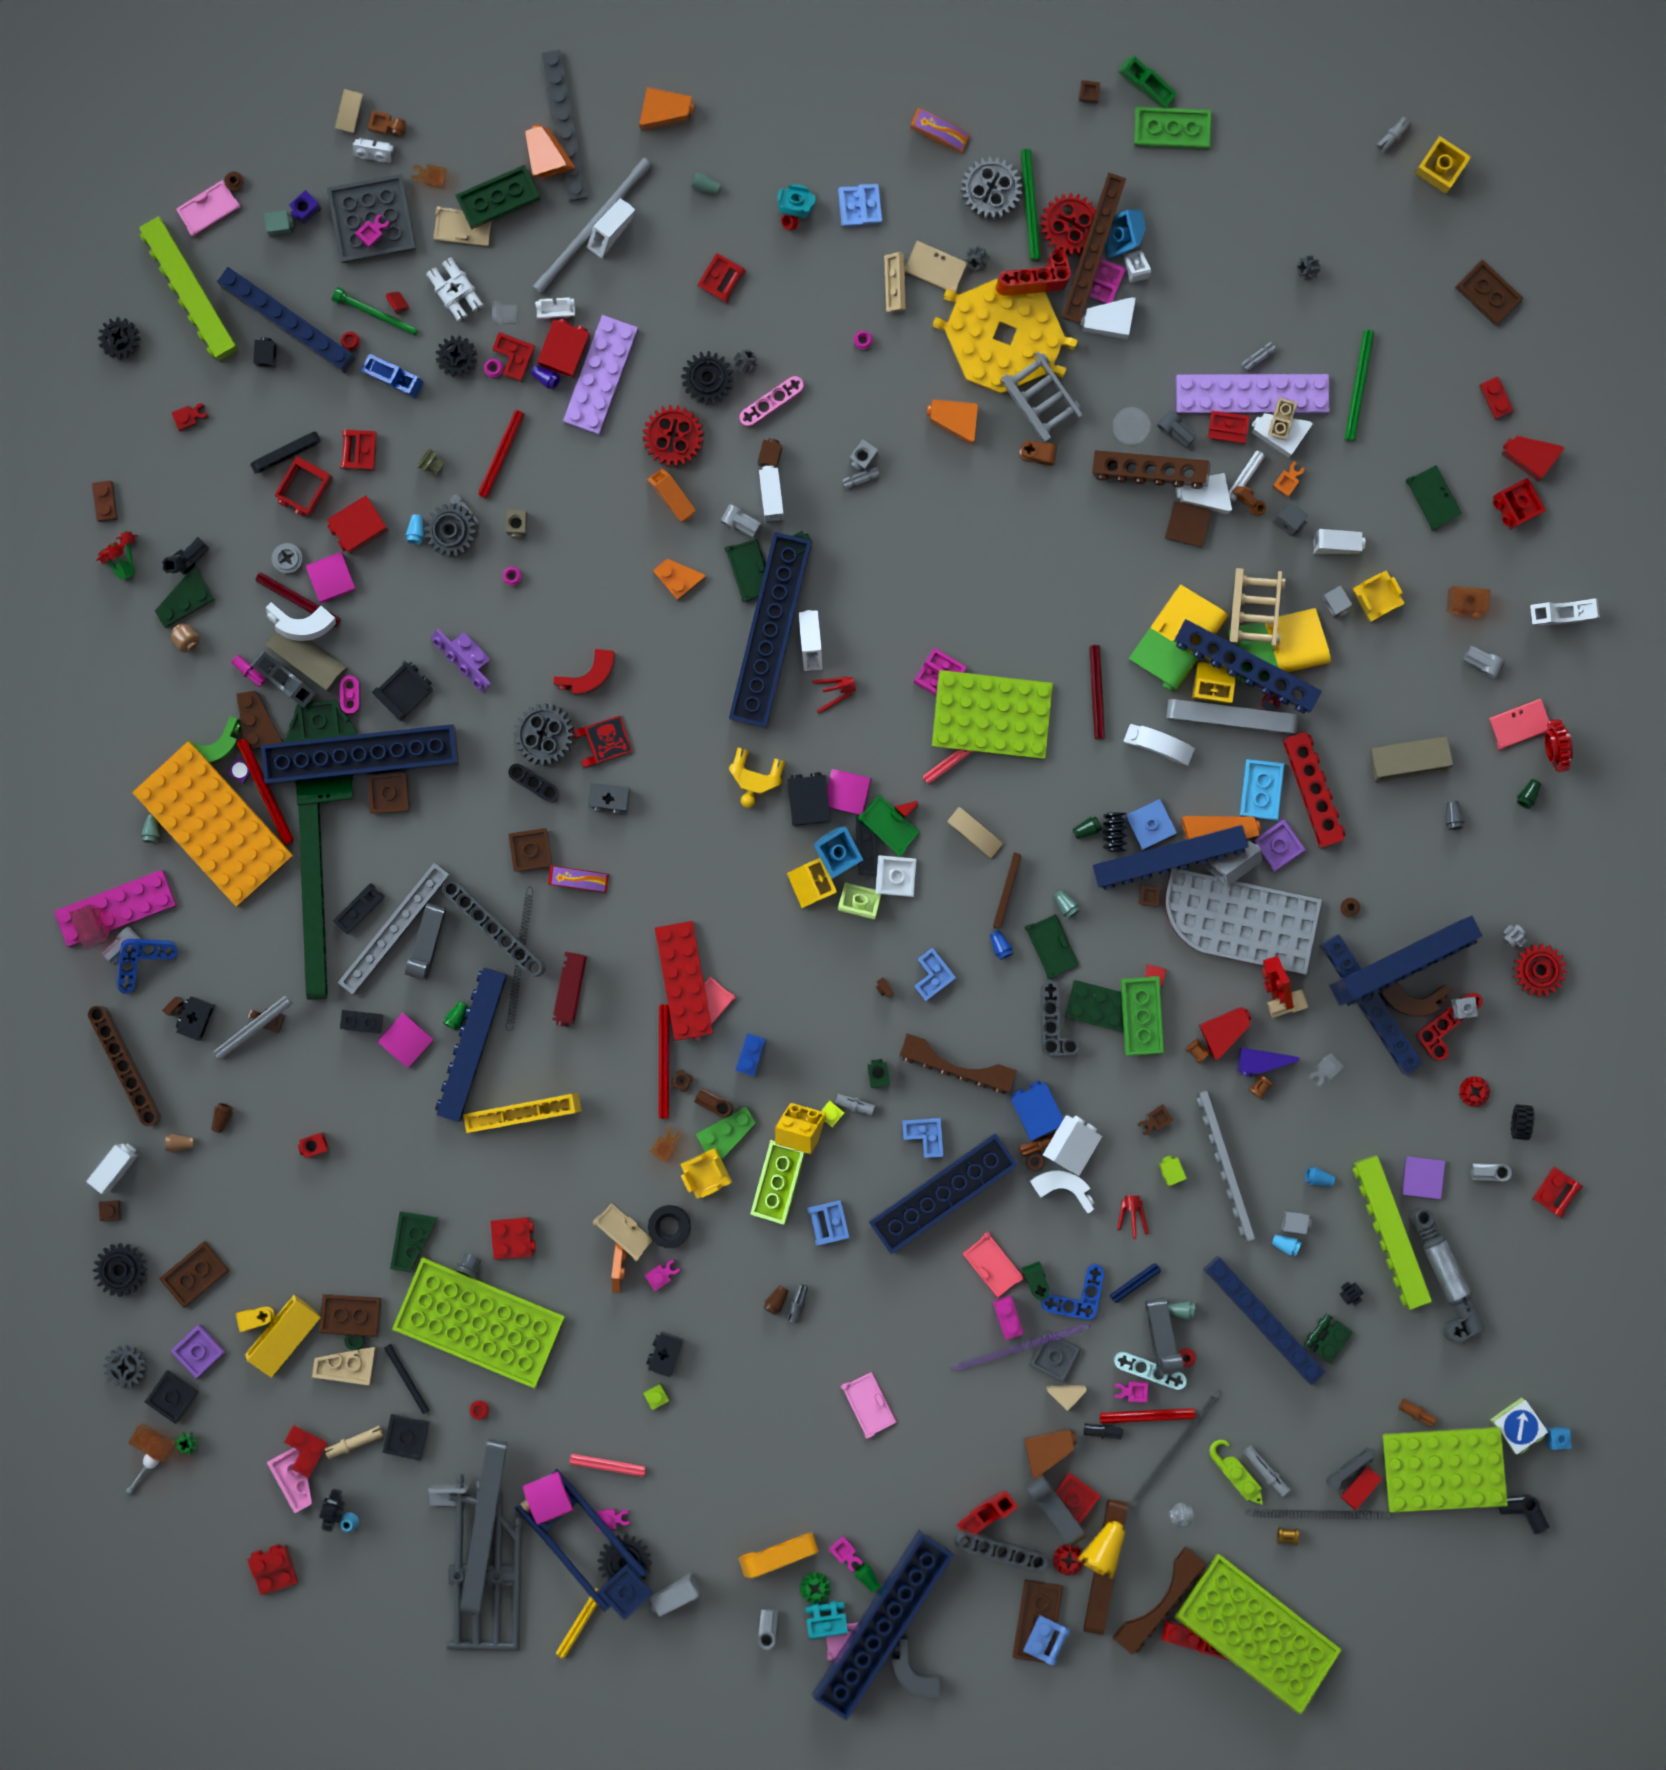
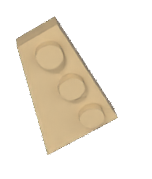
(347, 1366)

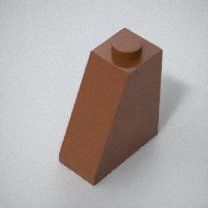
(1048, 1449)

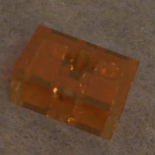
(1478, 596)
(152, 1442)

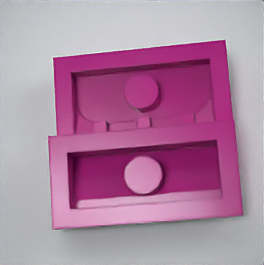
(1106, 281)
(330, 577)
(928, 675)
(848, 791)
(405, 1040)
(547, 1498)

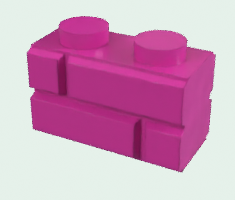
(1008, 1317)

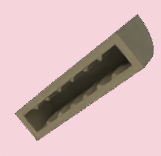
(308, 659)
(1411, 759)

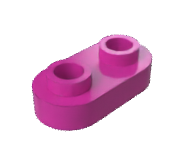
(348, 695)

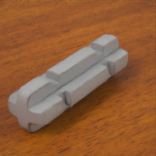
(1259, 356)
(860, 478)
(456, 500)

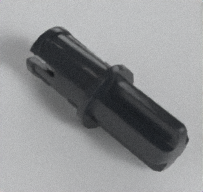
(1103, 1431)

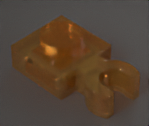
(432, 175)
(663, 1146)

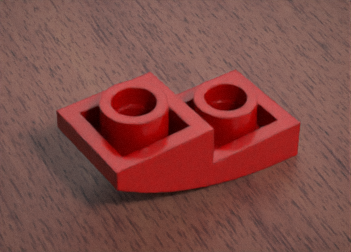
(1361, 1488)

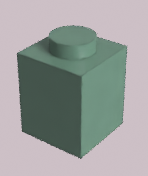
(278, 223)

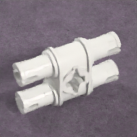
(449, 297)

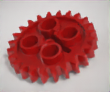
(1078, 208)
(689, 438)

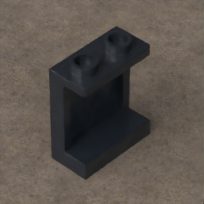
(403, 690)
(808, 799)

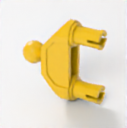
(753, 781)

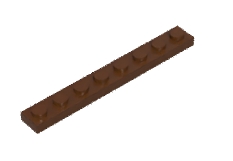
(1093, 248)

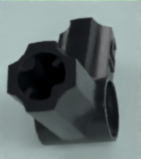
(185, 559)
(1534, 1515)

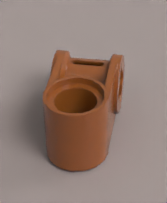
(1041, 453)

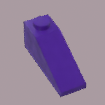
(1257, 1061)

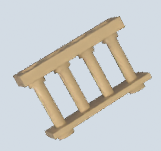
(1240, 599)

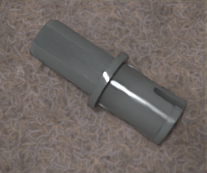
(797, 1303)

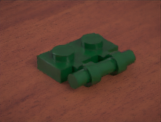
(1332, 1342)

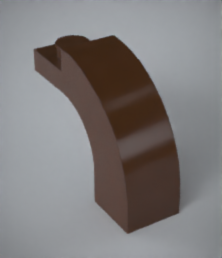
(1399, 1001)

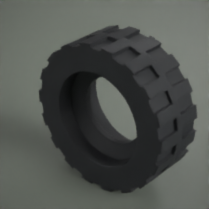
(654, 1226)

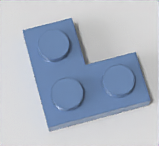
(938, 975)
(929, 1131)

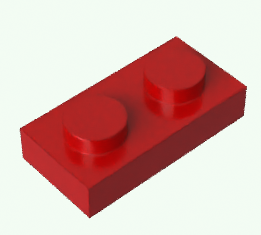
(1496, 397)

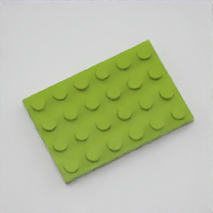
(991, 714)
(1445, 1469)

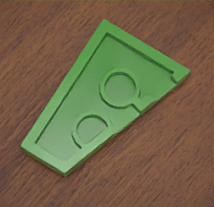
(727, 1132)

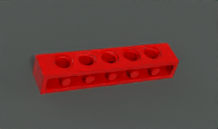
(1304, 783)

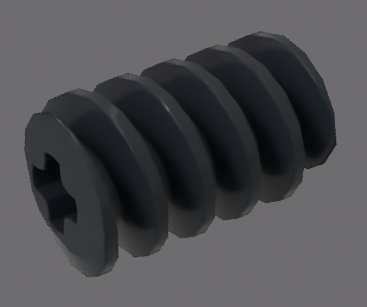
(1114, 832)

